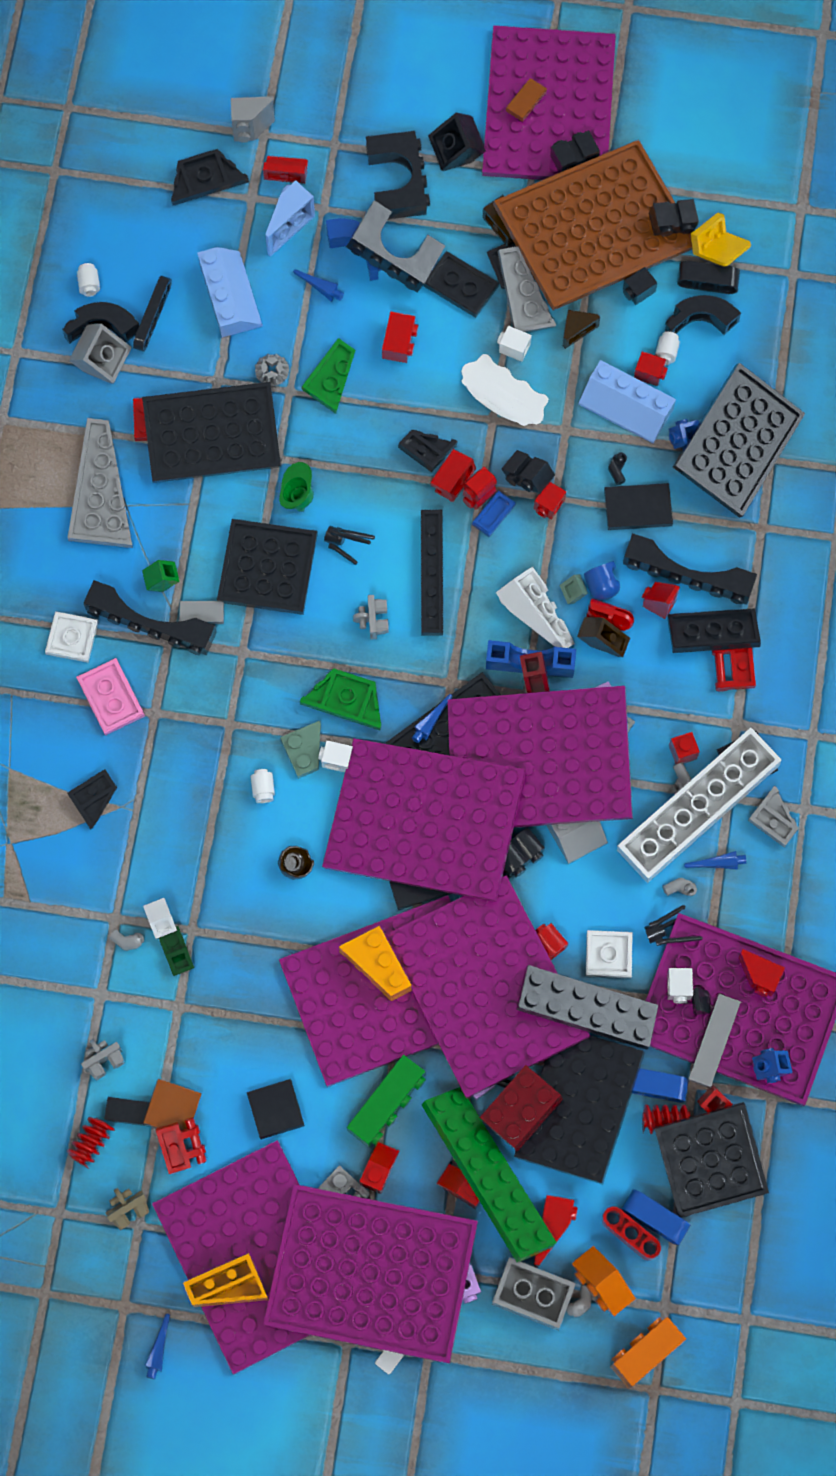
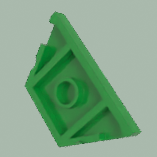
(346, 698)

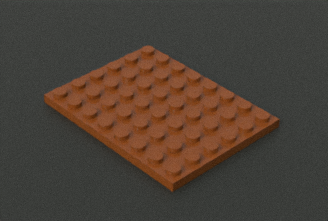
(591, 224)

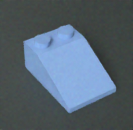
(291, 214)

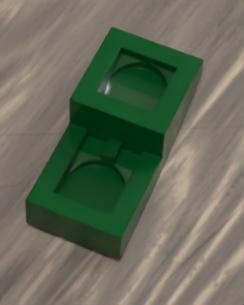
(176, 952)

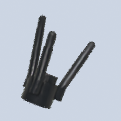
(337, 536)
(656, 930)

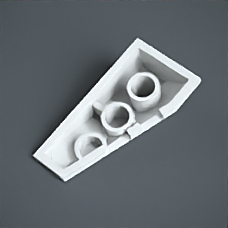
(528, 601)

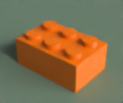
(647, 1351)

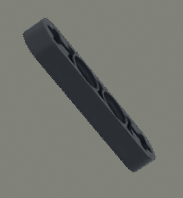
(152, 313)

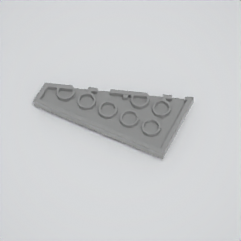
(98, 500)

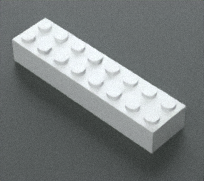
(699, 805)

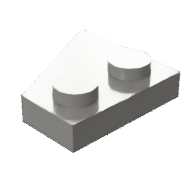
(774, 818)

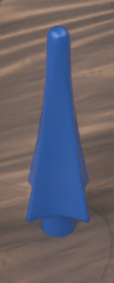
(327, 288)
(425, 726)
(727, 861)
(155, 1359)

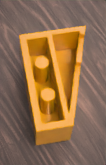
(377, 961)
(227, 1284)

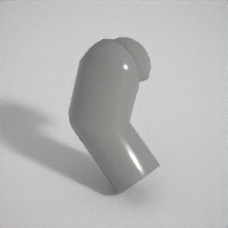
(581, 1305)

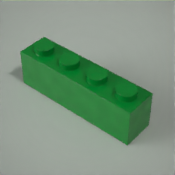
(386, 1101)

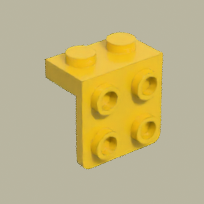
(715, 244)

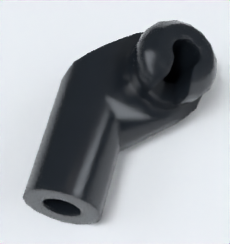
(615, 467)

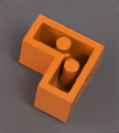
(603, 1281)

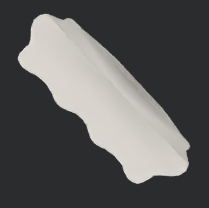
(502, 392)

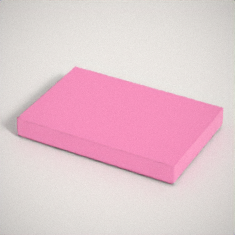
(110, 696)

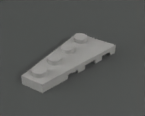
(524, 300)

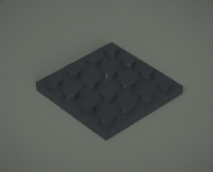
(267, 566)
(711, 1160)

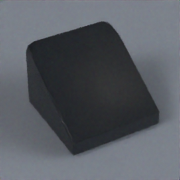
(701, 1001)

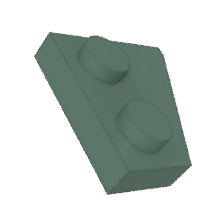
(303, 749)

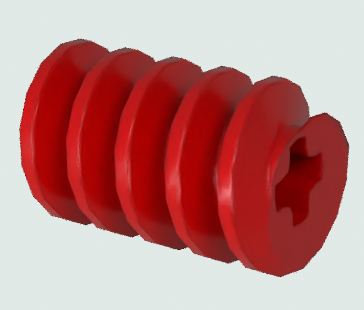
(656, 1117)
(89, 1141)

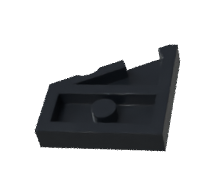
(426, 448)
(93, 797)

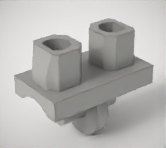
(375, 606)
(111, 1053)

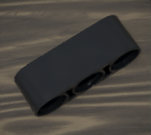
(708, 277)

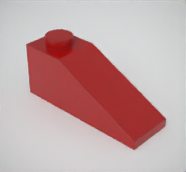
(557, 1217)

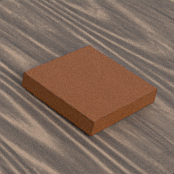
(171, 1105)

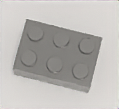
(533, 1294)

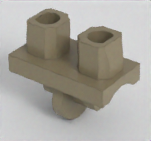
(135, 1202)

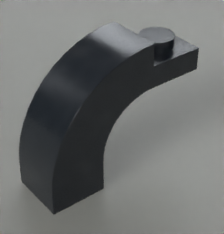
(704, 308)
(108, 314)

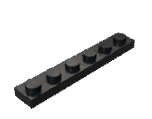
(431, 572)

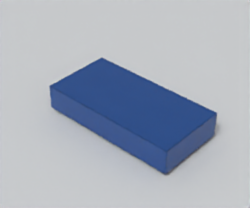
(493, 513)

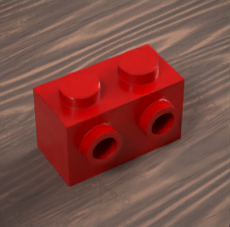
(399, 336)

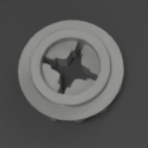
(275, 378)

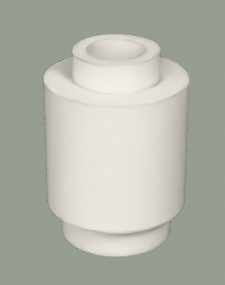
(88, 279)
(668, 347)
(262, 786)

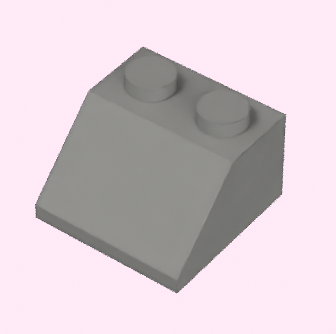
(251, 117)
(100, 353)
(578, 838)

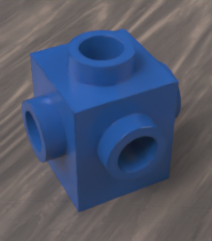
(681, 433)
(772, 1065)

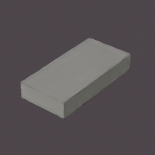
(204, 610)

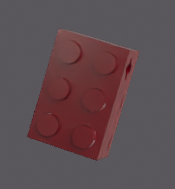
(521, 1108)

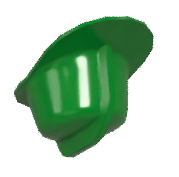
(296, 487)

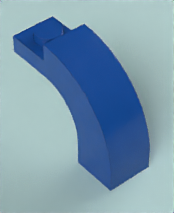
(339, 234)

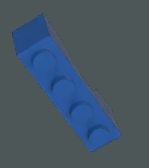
(506, 657)

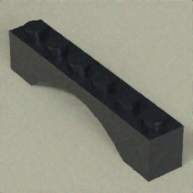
(732, 584)
(191, 633)

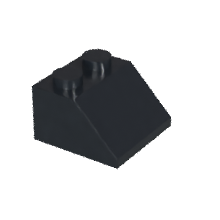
(456, 142)

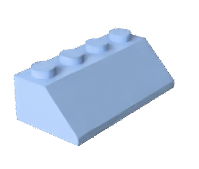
(229, 291)
(627, 401)

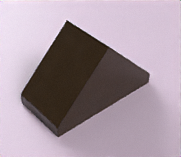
(579, 325)

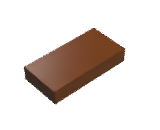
(526, 99)

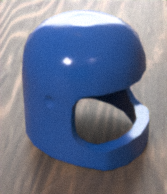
(602, 582)

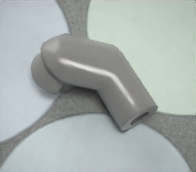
(683, 777)
(680, 885)
(127, 942)

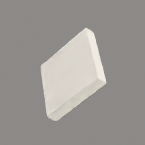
(71, 637)
(609, 954)

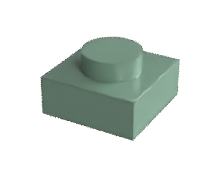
(573, 589)

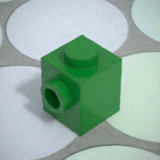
(160, 575)

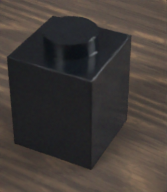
(639, 286)

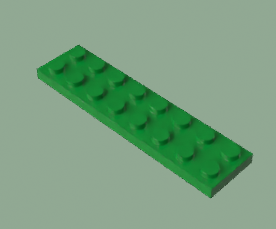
(489, 1174)

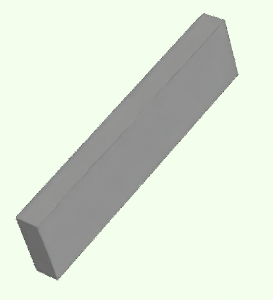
(714, 1041)

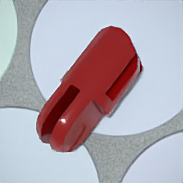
(615, 615)

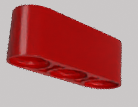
(642, 1235)

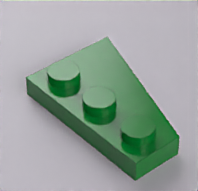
(330, 375)

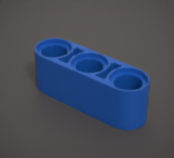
(661, 1086)
(655, 1217)

